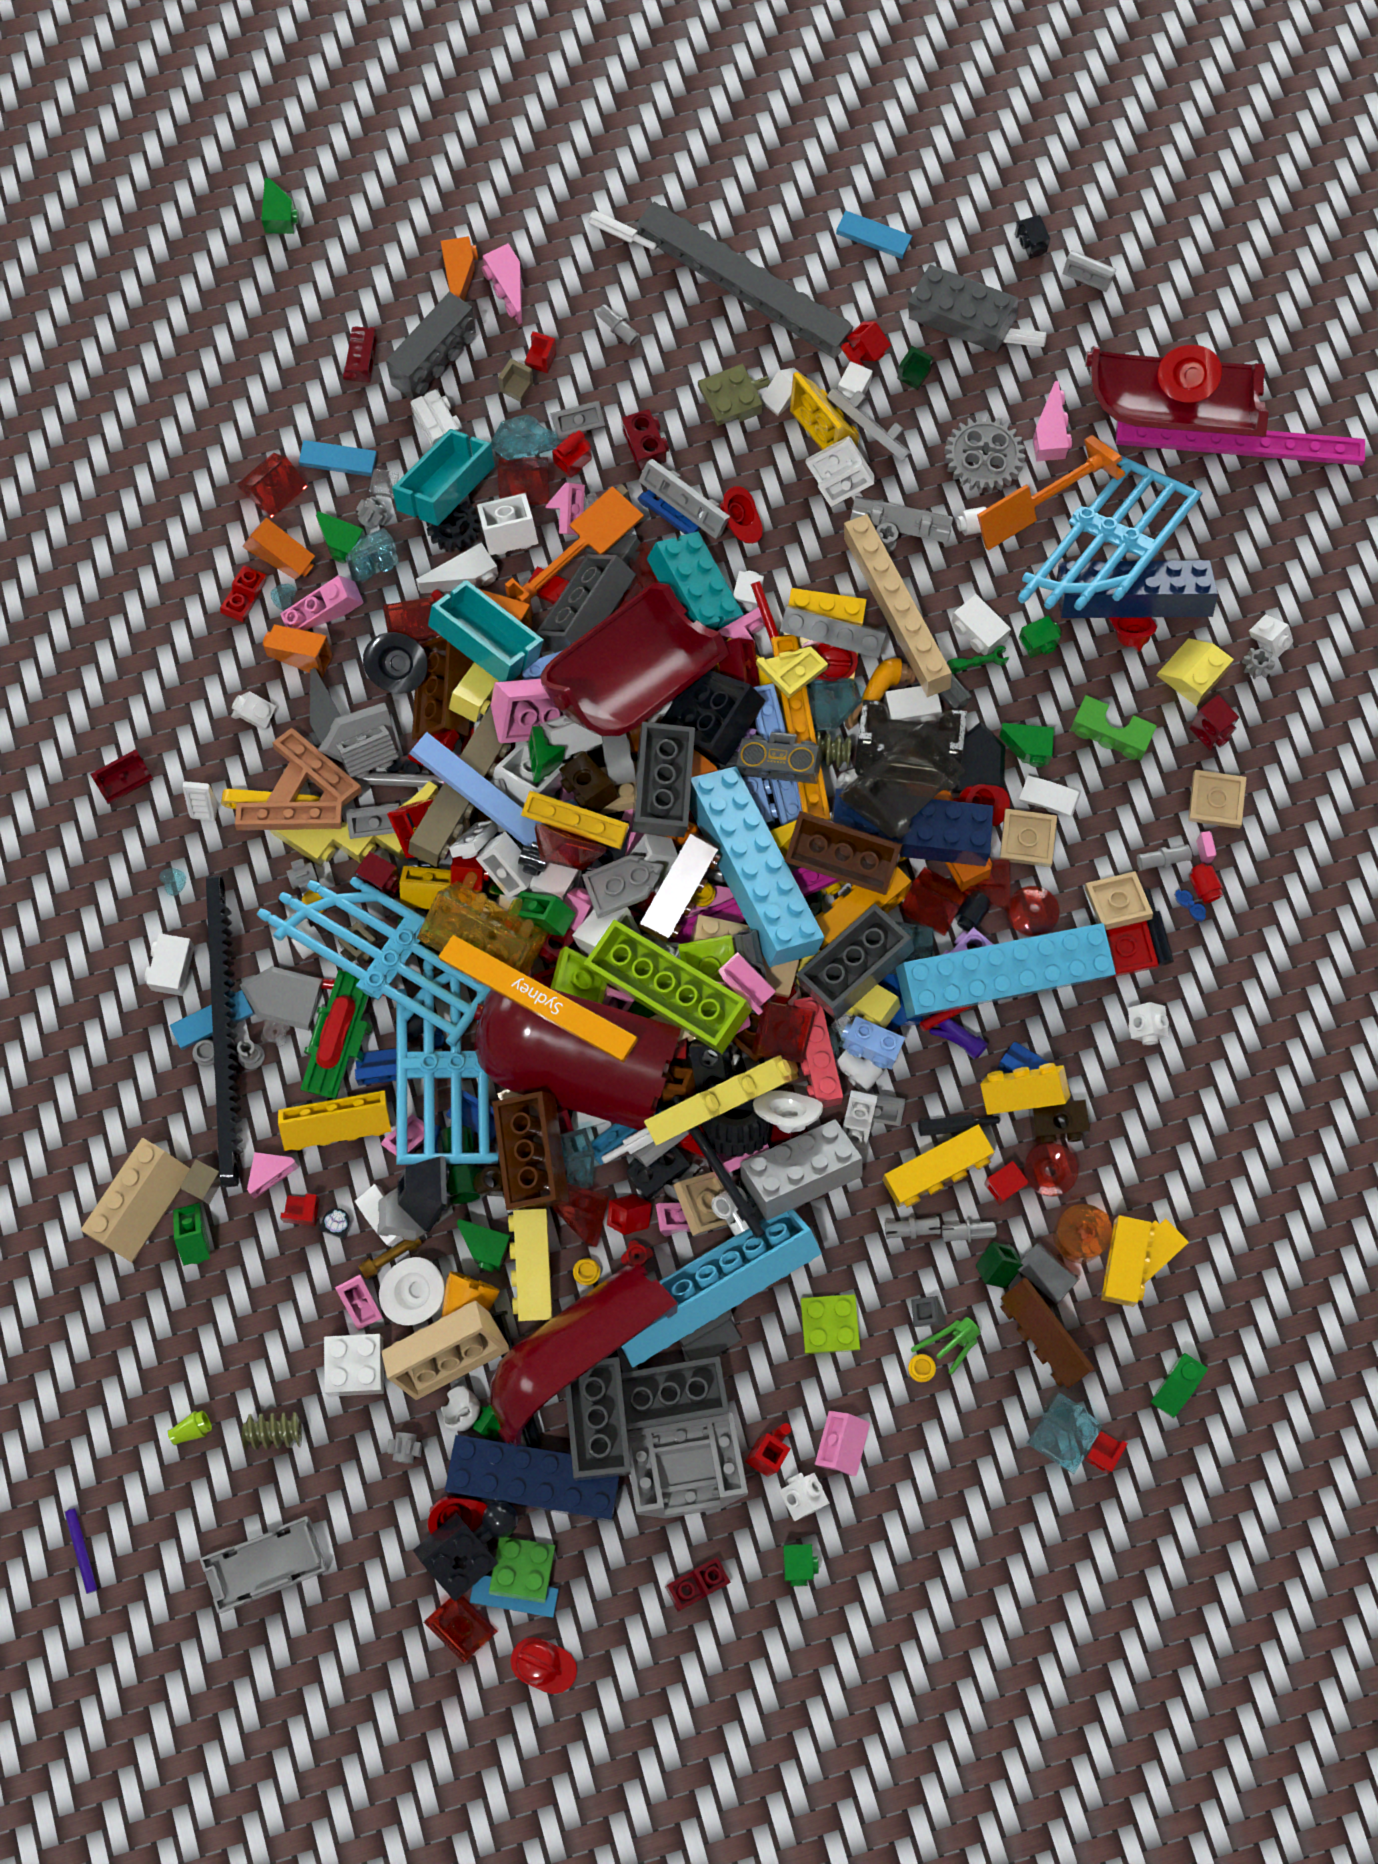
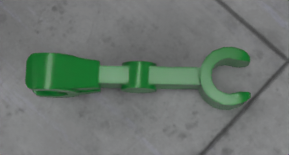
(961, 664)

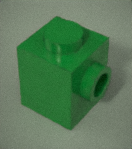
(1040, 637)
(799, 1564)

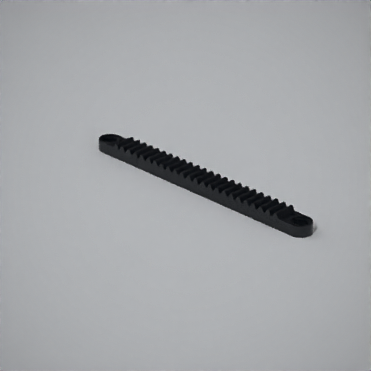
(222, 1031)

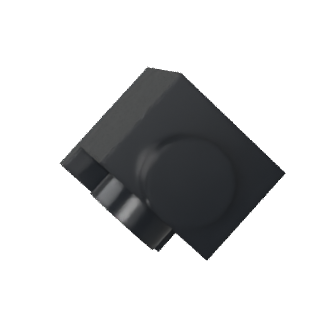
(1032, 235)

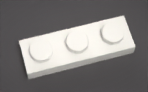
(474, 839)

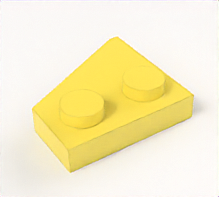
(793, 669)

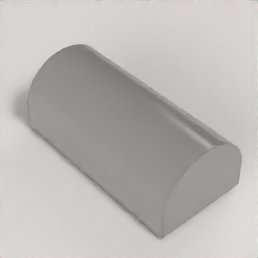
(1089, 271)
(888, 1109)

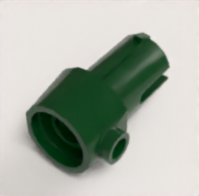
(461, 1175)

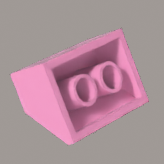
(520, 706)

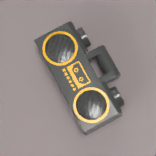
(779, 761)

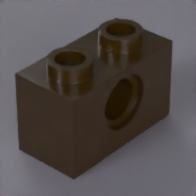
(587, 783)
(1074, 1115)

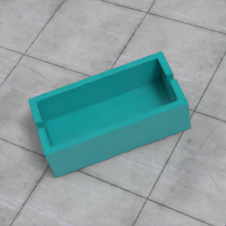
(443, 477)
(695, 580)
(485, 632)

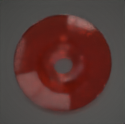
(1031, 922)
(1058, 1159)

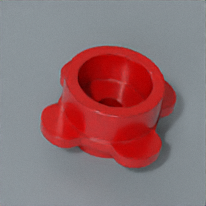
(636, 1248)

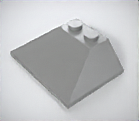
(686, 1467)

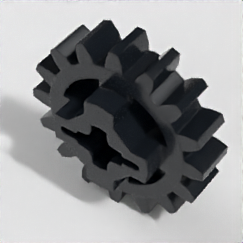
(449, 536)

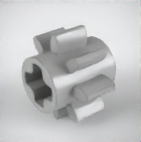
(372, 512)
(1264, 660)
(301, 875)
(404, 1448)

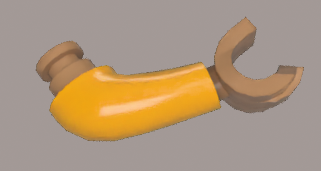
(886, 674)

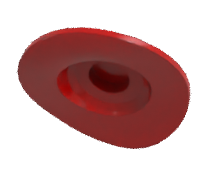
(1190, 373)

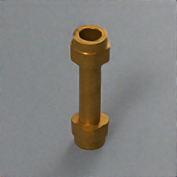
(369, 1268)

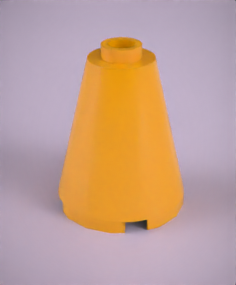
(463, 1290)

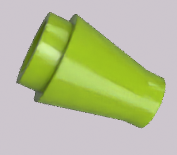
(191, 1428)

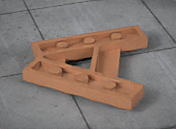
(281, 811)

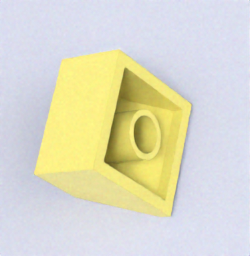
(1195, 669)

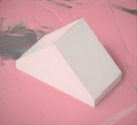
(778, 394)

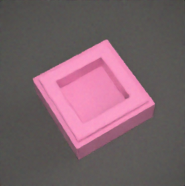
(1206, 847)

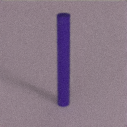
(80, 1551)

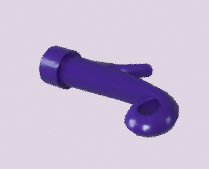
(957, 1034)

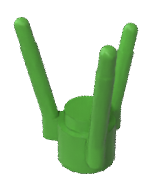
(964, 1333)

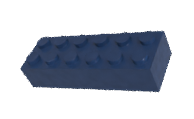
(1160, 591)
(938, 831)
(527, 1479)

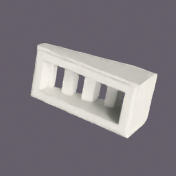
(200, 800)

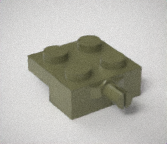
(732, 394)

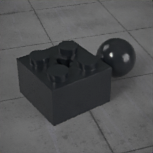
(458, 1554)

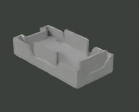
(264, 1565)

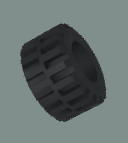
(737, 1131)

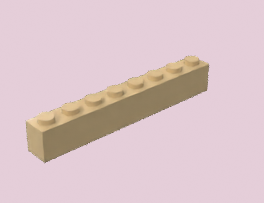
(897, 606)

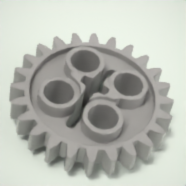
(985, 434)

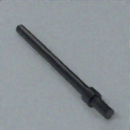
(745, 1211)

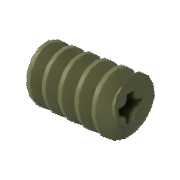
(834, 750)
(271, 1431)

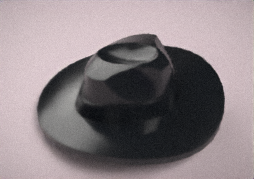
(395, 662)

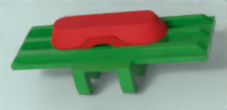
(336, 1037)

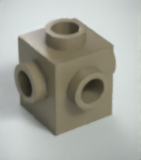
(350, 952)

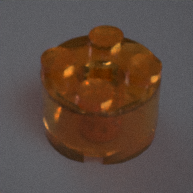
(1069, 1241)

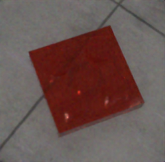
(783, 1031)

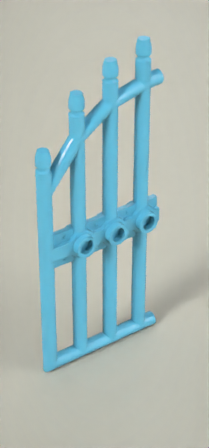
(1110, 530)
(388, 960)
(438, 1064)

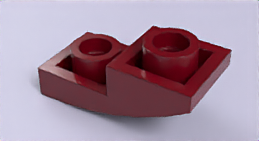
(697, 1584)

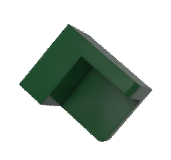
(915, 368)
(999, 1265)

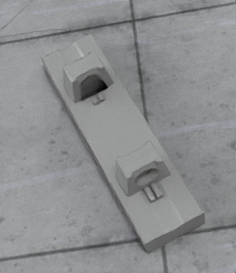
(851, 408)
(684, 498)
(906, 519)

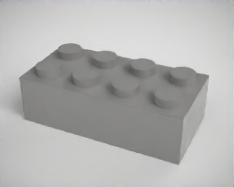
(801, 1169)

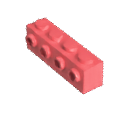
(819, 1059)

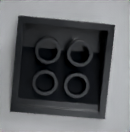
(719, 711)

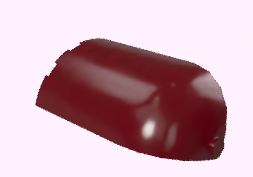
(1132, 395)
(632, 663)
(537, 1056)
(574, 1344)

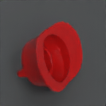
(744, 518)
(1133, 631)
(840, 661)
(987, 795)
(469, 1510)
(543, 1665)

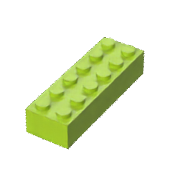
(668, 986)

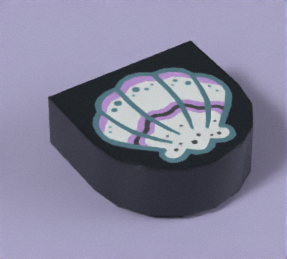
(336, 1223)

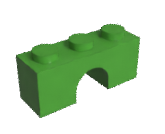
(1092, 724)

